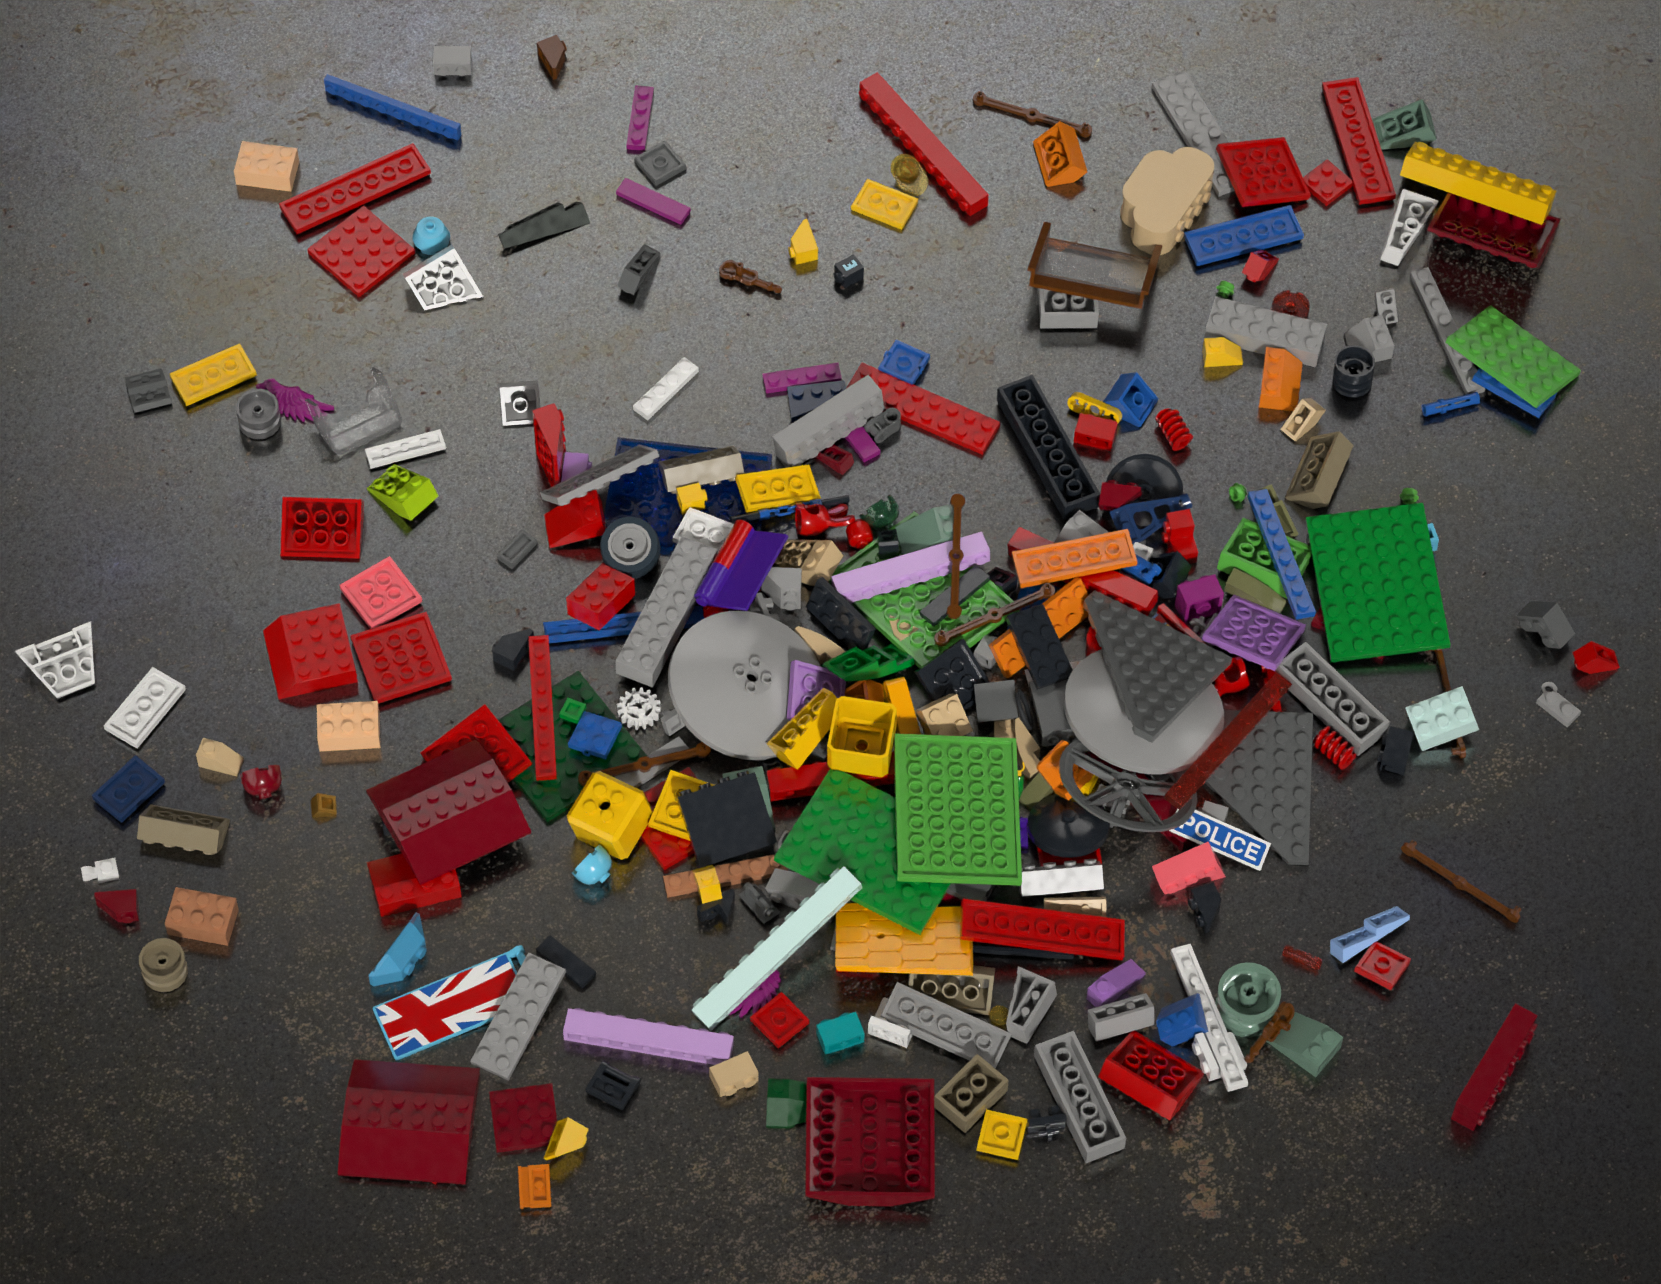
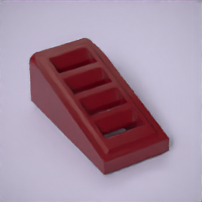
(840, 465)

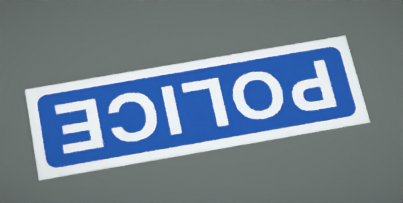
(1225, 839)

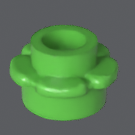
(1225, 289)
(1237, 492)
(1409, 496)

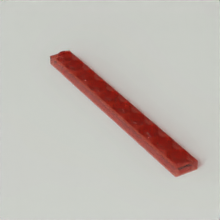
(1227, 741)

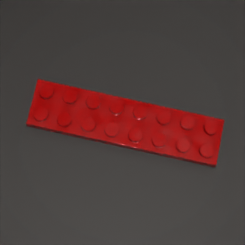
(1358, 141)
(355, 188)
(932, 411)
(1042, 929)

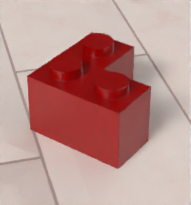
(1179, 534)

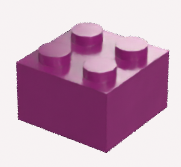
(1199, 598)

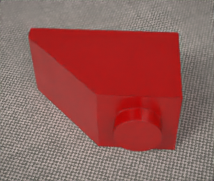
(1259, 265)
(1595, 658)

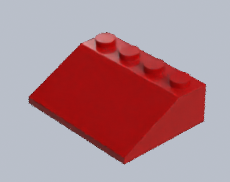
(550, 441)
(321, 527)
(400, 891)
(1150, 1074)

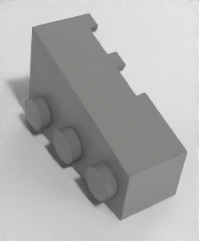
(790, 888)
(1029, 1004)

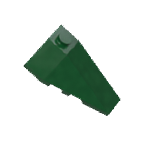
(786, 1103)

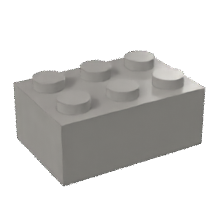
(1066, 310)

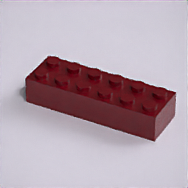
(1495, 1067)

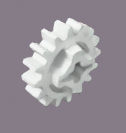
(629, 709)

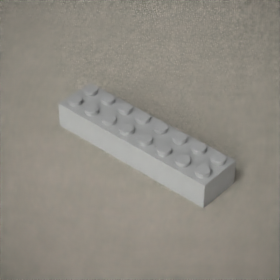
(665, 613)

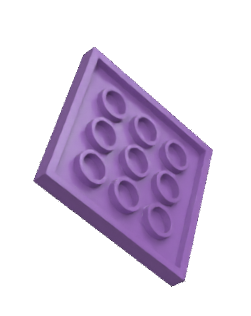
(1253, 632)

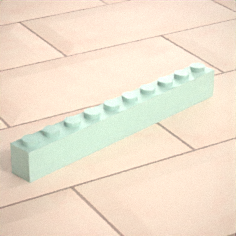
(776, 948)

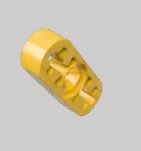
(1092, 401)

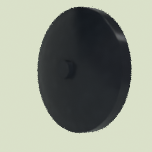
(1155, 477)
(1066, 827)

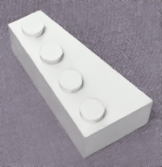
(1407, 222)

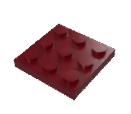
(523, 1117)

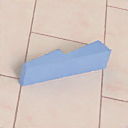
(1374, 929)

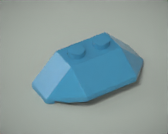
(401, 955)

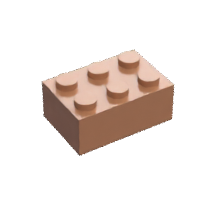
(201, 916)

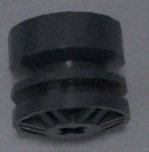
(1353, 371)

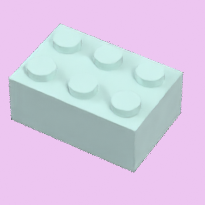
(1442, 718)

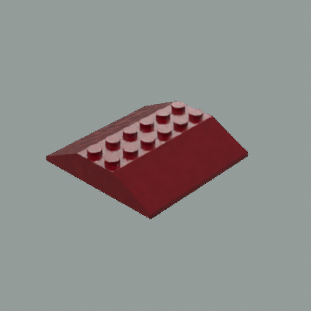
(1494, 230)
(449, 811)
(408, 1121)
(870, 1140)

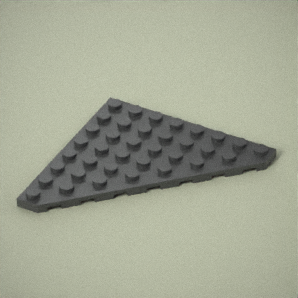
(1151, 664)
(1271, 781)

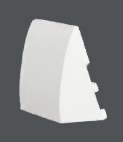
(63, 662)

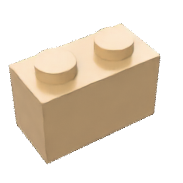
(734, 1074)

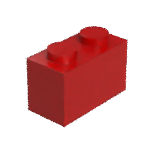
(1095, 432)

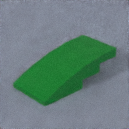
(869, 663)

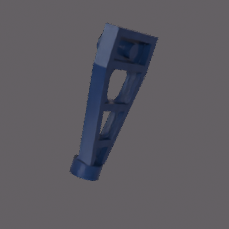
(1123, 516)

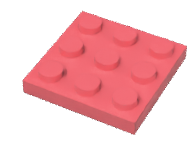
(380, 593)

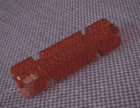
(1302, 957)

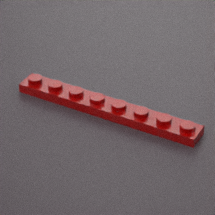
(542, 708)

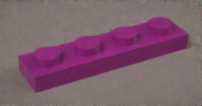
(640, 118)
(780, 380)

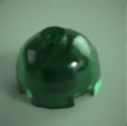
(882, 514)

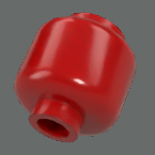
(859, 534)

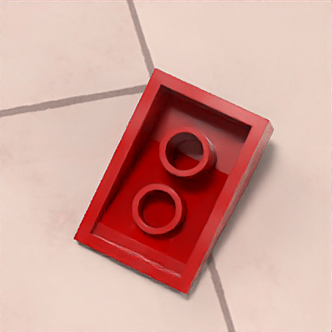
(576, 521)

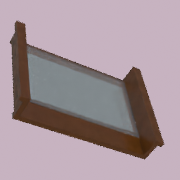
(1091, 271)

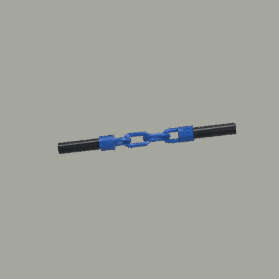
(764, 514)

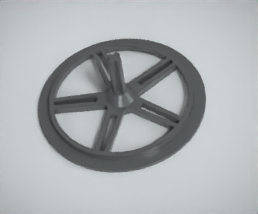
(1124, 787)

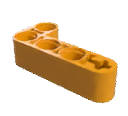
(897, 693)

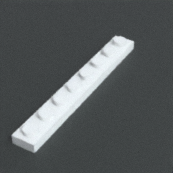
(1217, 1037)

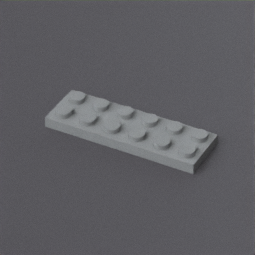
(598, 475)
(518, 1016)
(945, 1025)

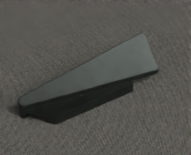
(544, 223)

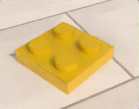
(1002, 1134)

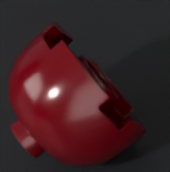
(262, 781)

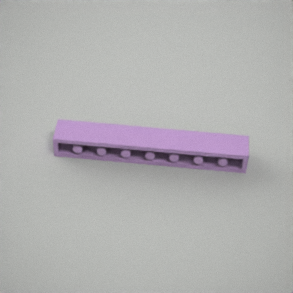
(909, 569)
(647, 1037)

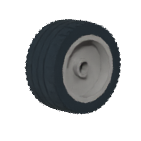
(626, 533)

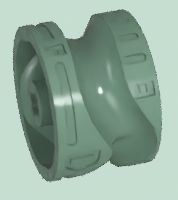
(1247, 998)

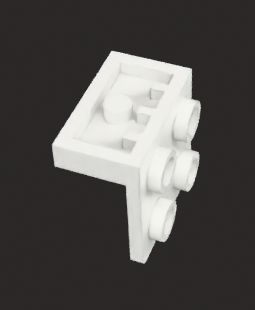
(888, 1031)

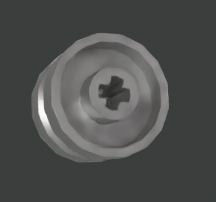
(258, 413)

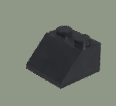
(1174, 572)

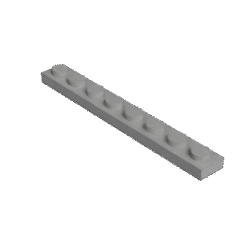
(1444, 327)

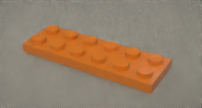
(1074, 558)
(1065, 612)

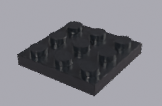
(952, 673)

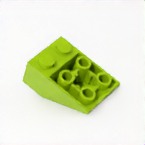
(403, 491)

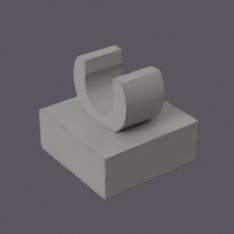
(671, 721)

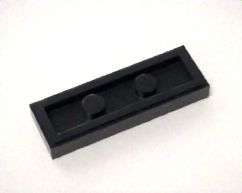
(559, 955)

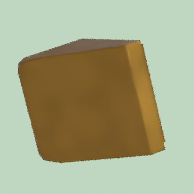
(323, 805)

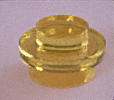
(998, 1015)

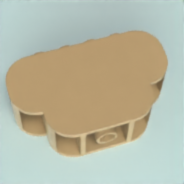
(1166, 196)

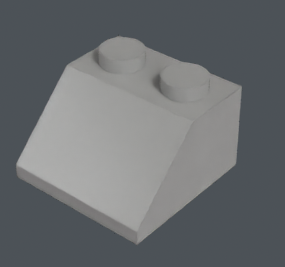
(1372, 335)
(518, 401)
(1079, 527)
(784, 587)

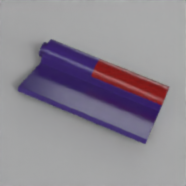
(740, 567)

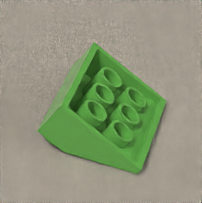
(1250, 554)

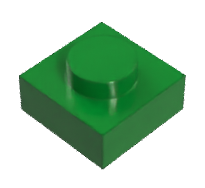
(572, 710)

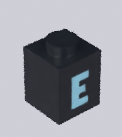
(848, 271)

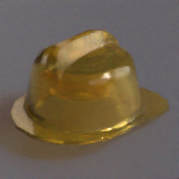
(909, 174)

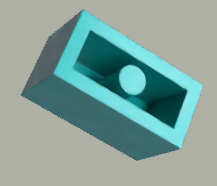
(840, 1032)

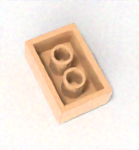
(266, 166)
(348, 726)

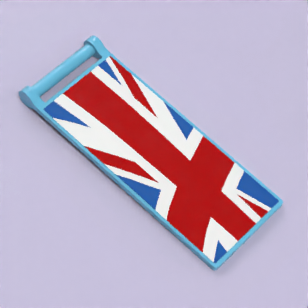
(447, 1005)

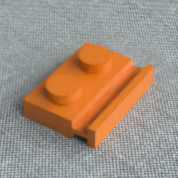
(534, 1186)

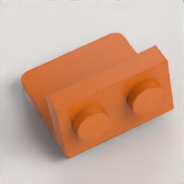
(1049, 770)

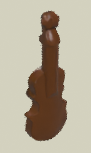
(735, 271)
(1279, 1021)

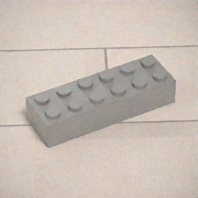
(1260, 328)
(828, 423)
(1333, 698)
(1079, 1096)

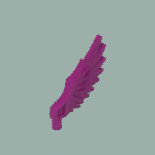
(292, 399)
(759, 995)

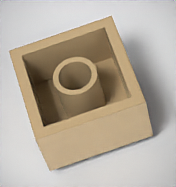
(944, 717)

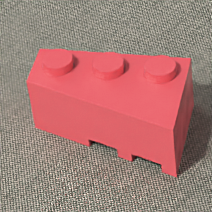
(1188, 869)

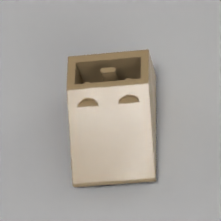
(815, 558)

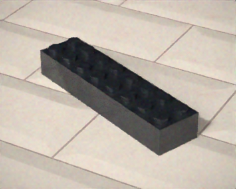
(1048, 447)

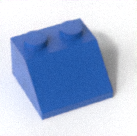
(1132, 398)
(1181, 1020)

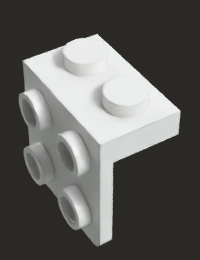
(1207, 1060)

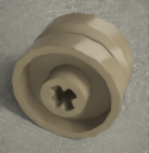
(163, 965)

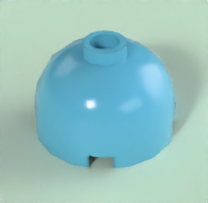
(594, 867)

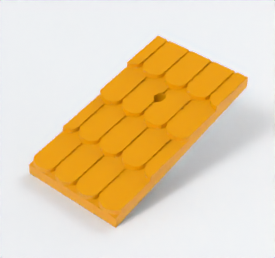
(879, 945)

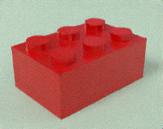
(600, 596)

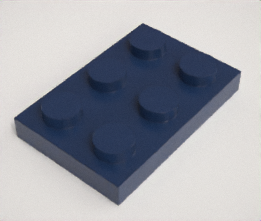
(128, 788)

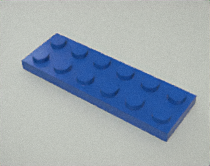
(1243, 235)

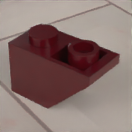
(1117, 495)

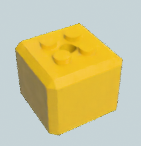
(866, 723)
(616, 827)

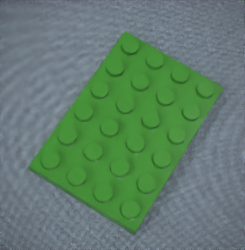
(1513, 356)

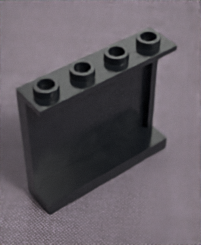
(726, 819)

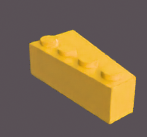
(804, 730)

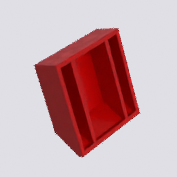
(310, 651)

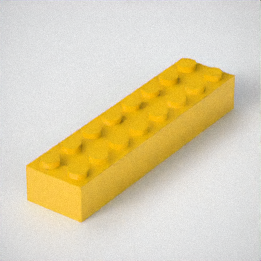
(1478, 182)

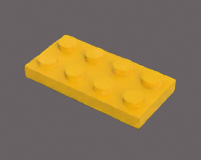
(213, 374)
(777, 488)

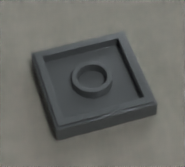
(660, 163)

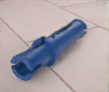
(1471, 399)

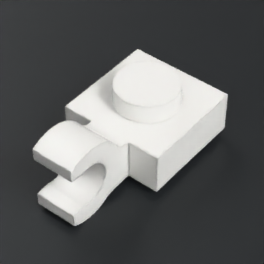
(104, 870)

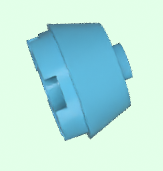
(431, 235)

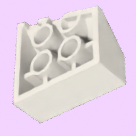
(441, 280)

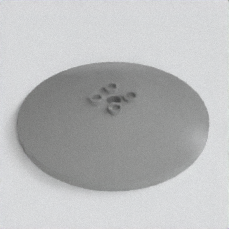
(712, 683)
(1104, 728)

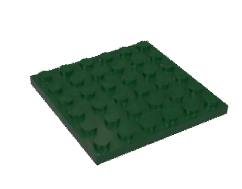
(560, 794)

